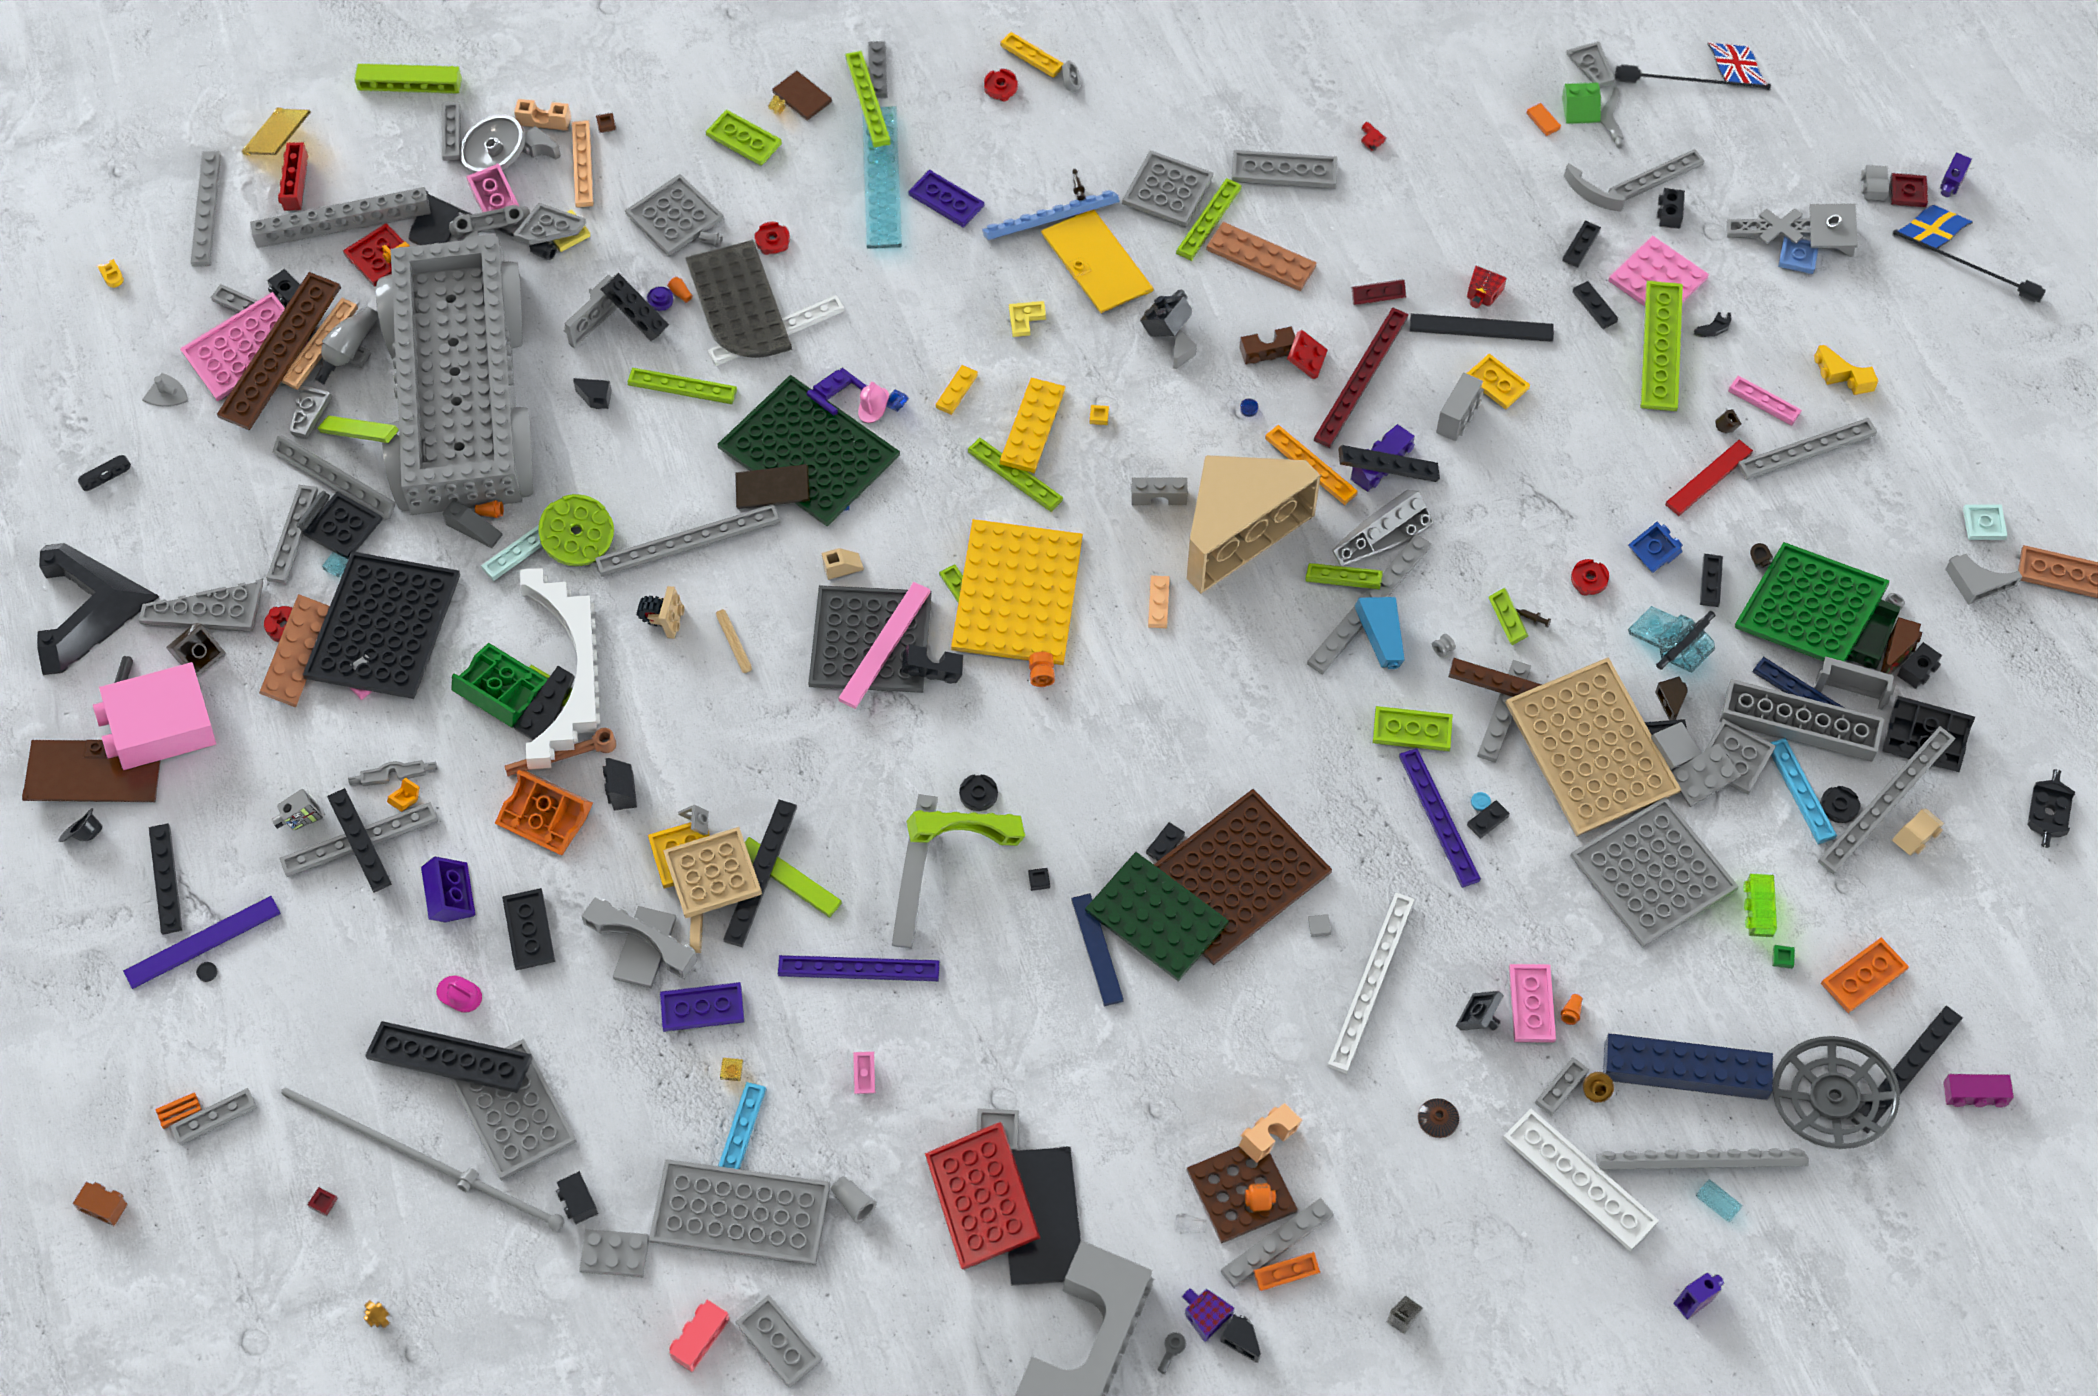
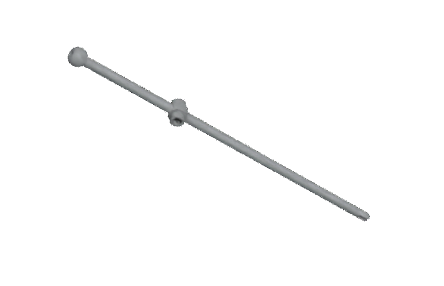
(466, 1179)

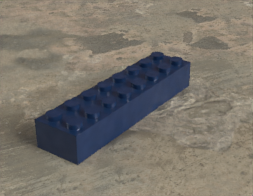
(1688, 1066)

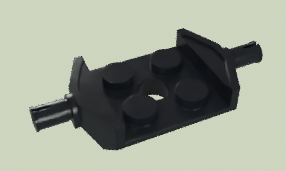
(2057, 797)

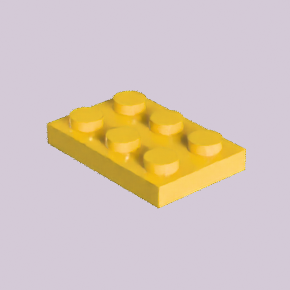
(1499, 381)

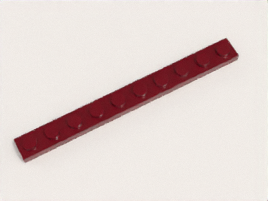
(1361, 377)

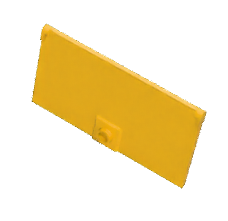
(1097, 260)

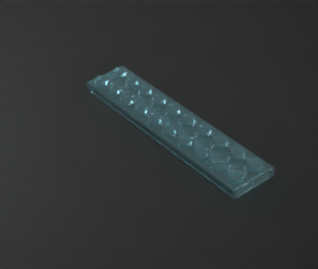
(882, 187)

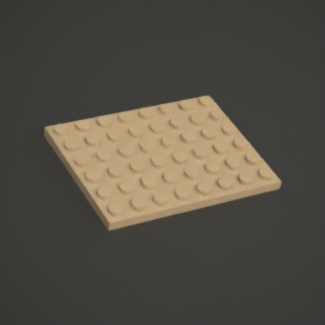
(1592, 746)

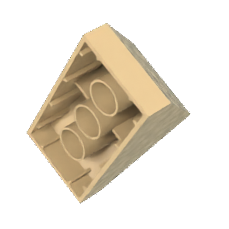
(1245, 510)

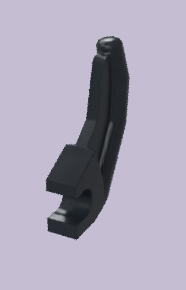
(1717, 327)

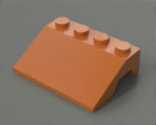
(543, 812)

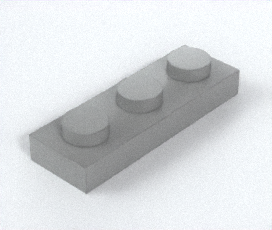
(1562, 1086)

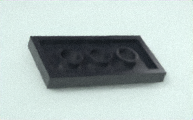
(528, 929)

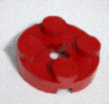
(1000, 92)
(768, 246)
(1587, 586)
(273, 619)

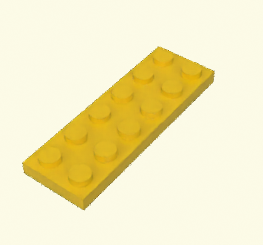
(1032, 425)

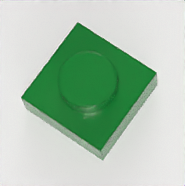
(1783, 956)

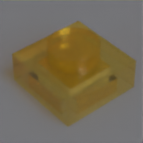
(731, 1069)

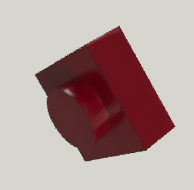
(322, 1201)

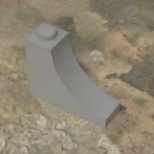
(1976, 582)

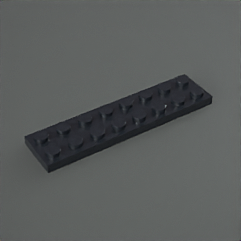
(449, 1056)

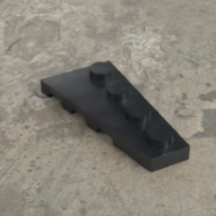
(546, 704)

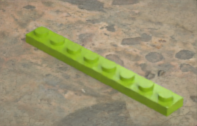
(867, 99)

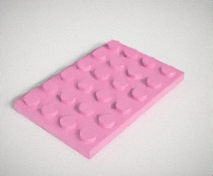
(228, 348)

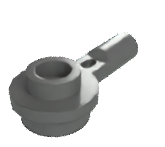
(1174, 1344)

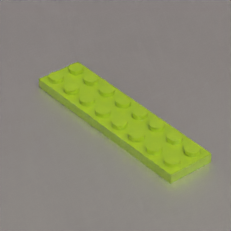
(1661, 346)

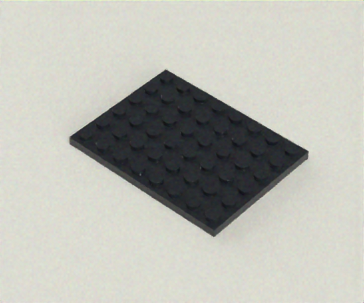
(390, 615)

